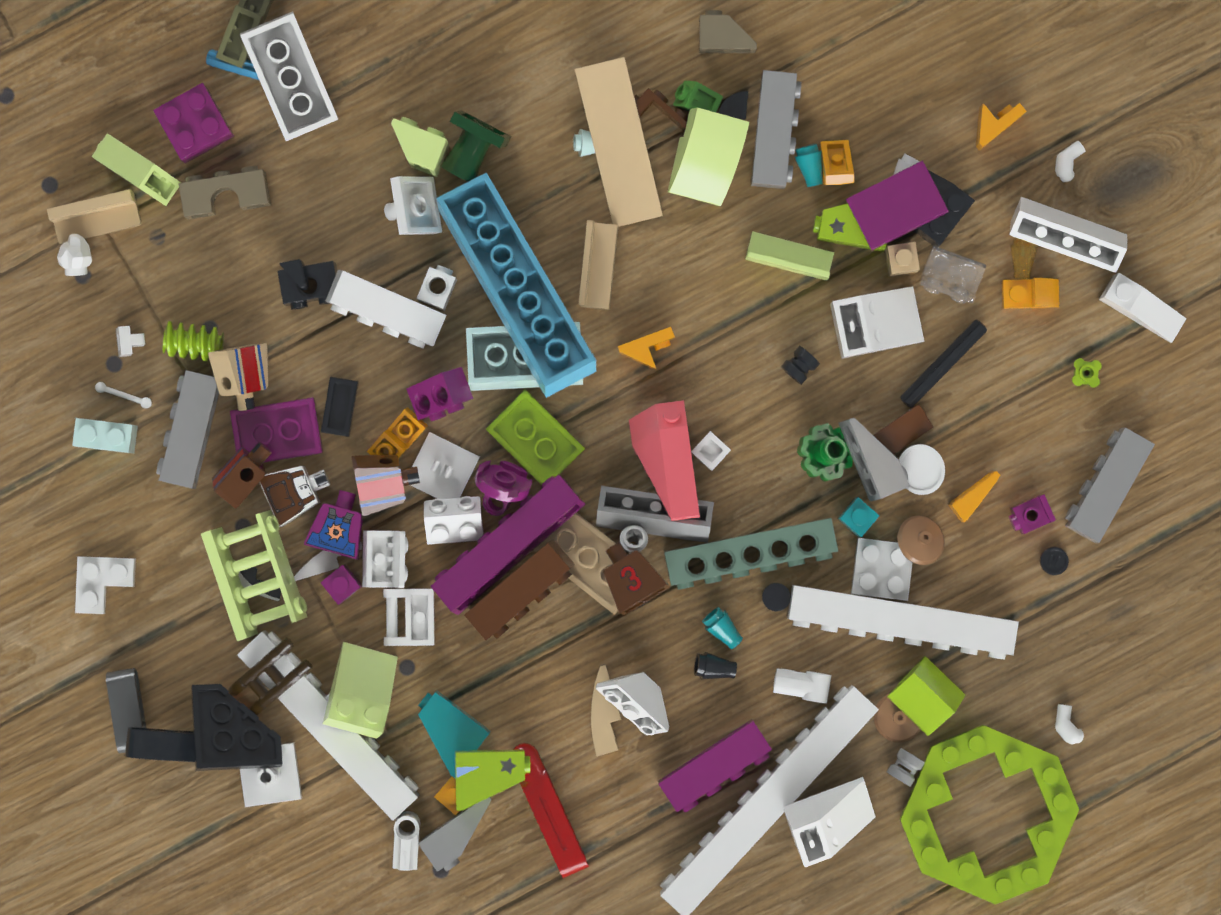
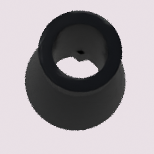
(714, 667)

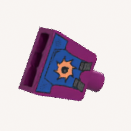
(337, 527)

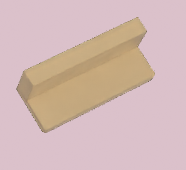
(96, 216)
(598, 265)

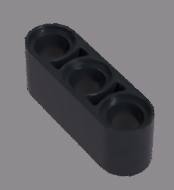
(160, 744)

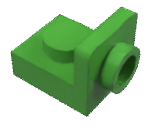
(695, 95)

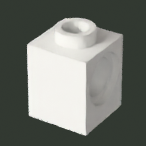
(437, 300)

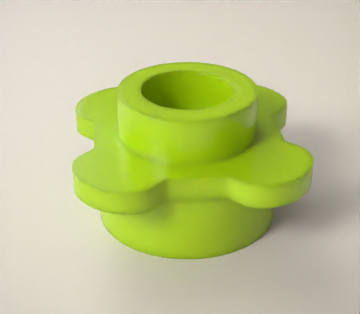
(1079, 376)

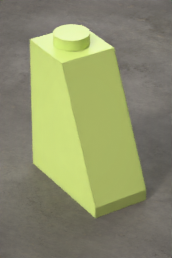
(136, 169)

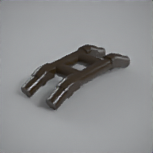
(267, 665)

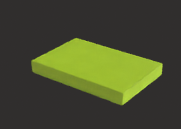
(535, 438)

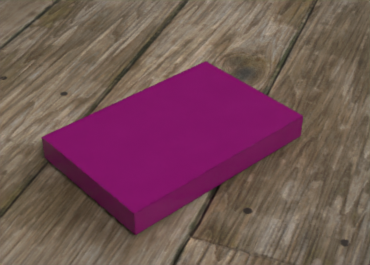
(897, 205)
(284, 428)

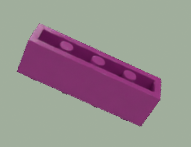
(715, 765)

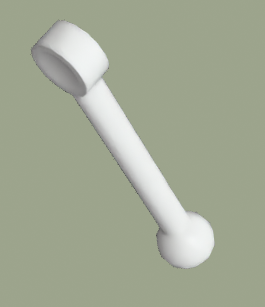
(146, 402)

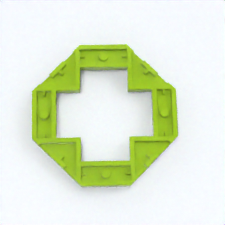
(1046, 838)

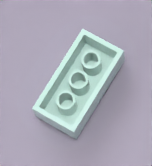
(496, 361)

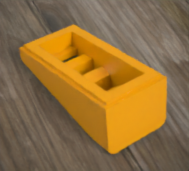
(969, 500)

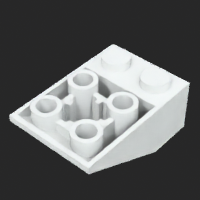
(876, 322)
(829, 820)

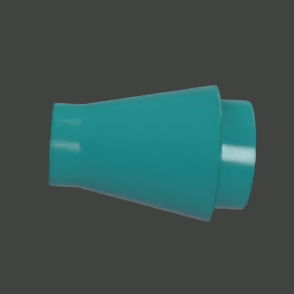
(810, 163)
(722, 627)

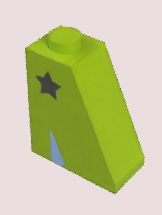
(840, 227)
(487, 773)

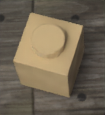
(902, 259)

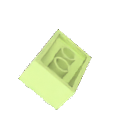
(361, 690)

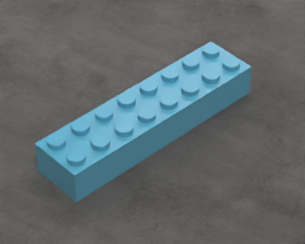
(516, 285)

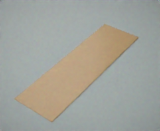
(618, 142)

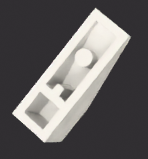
(1142, 307)

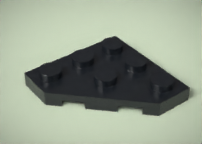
(230, 733)

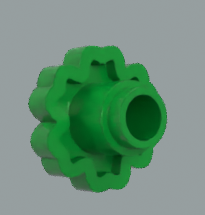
(824, 452)

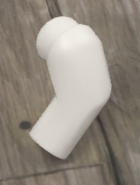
(1065, 161)
(1065, 727)

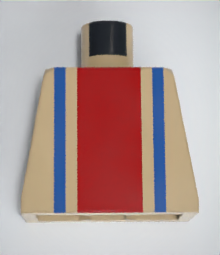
(241, 372)

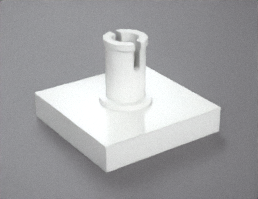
(414, 205)
(273, 783)

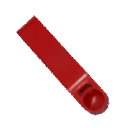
(551, 815)

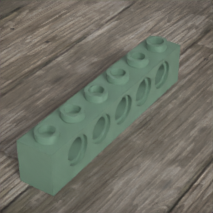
(820, 530)

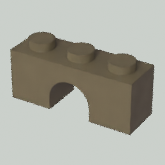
(200, 194)

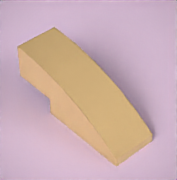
(602, 716)

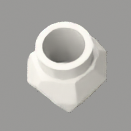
(75, 256)

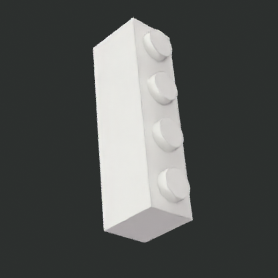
(1068, 234)
(385, 308)

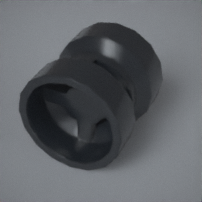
(799, 366)

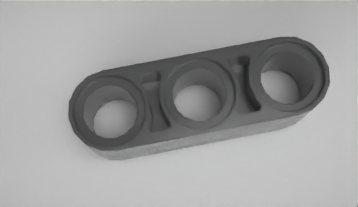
(125, 704)

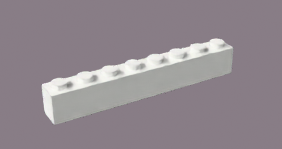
(902, 620)
(353, 751)

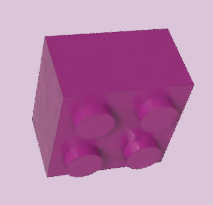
(193, 123)

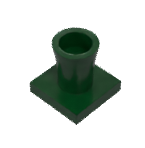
(472, 145)

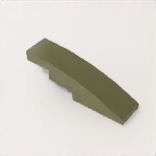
(244, 17)

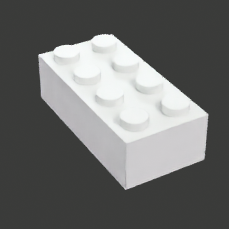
(289, 76)

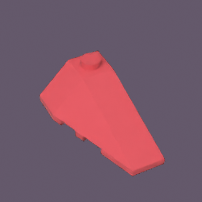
(664, 450)

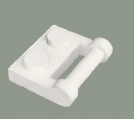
(418, 617)

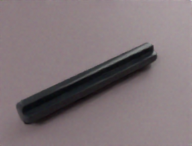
(943, 363)

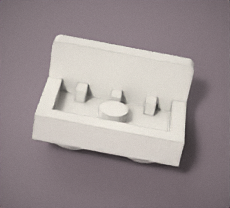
(453, 520)
(384, 559)

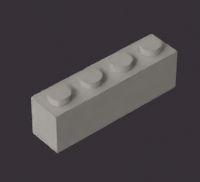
(774, 129)
(189, 431)
(1109, 484)
(625, 507)

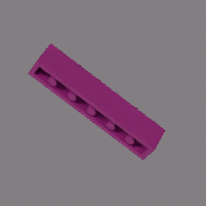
(507, 544)

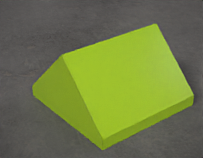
(927, 696)

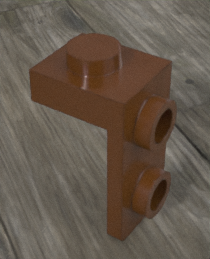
(659, 100)

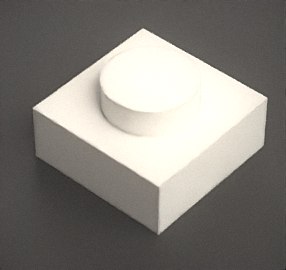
(710, 451)

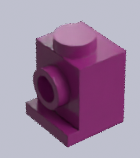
(1019, 514)

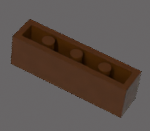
(519, 590)

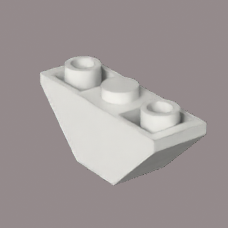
(638, 701)

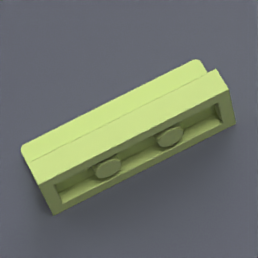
(789, 256)

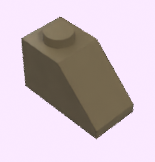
(723, 35)

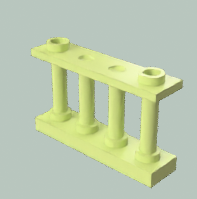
(229, 583)

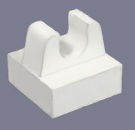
(126, 341)

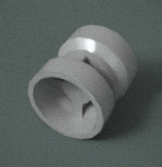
(910, 762)

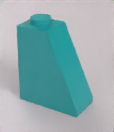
(450, 728)

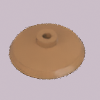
(921, 540)
(893, 722)

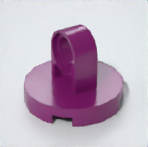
(502, 482)

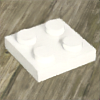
(881, 570)

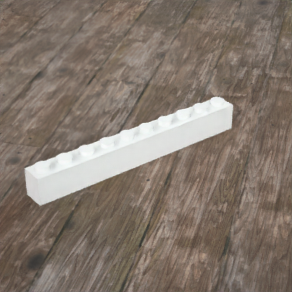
(765, 804)

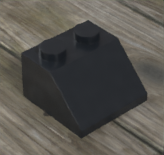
(957, 204)

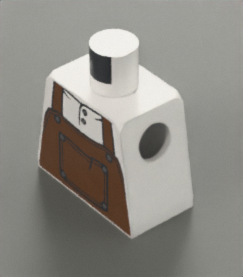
(292, 492)

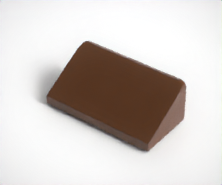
(904, 429)

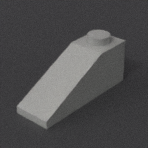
(876, 465)
(450, 839)

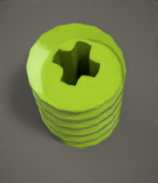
(191, 341)

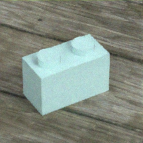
(105, 435)

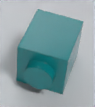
(858, 517)

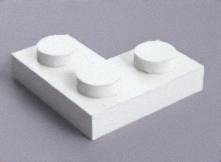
(95, 575)

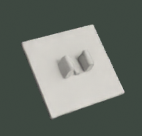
(443, 468)

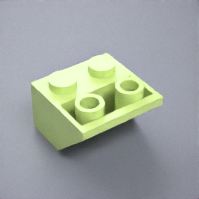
(422, 148)

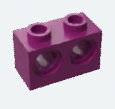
(439, 394)

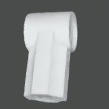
(808, 685)
(406, 843)

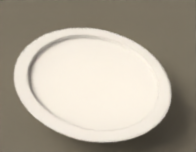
(924, 468)

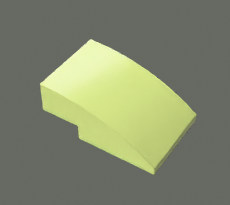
(707, 156)

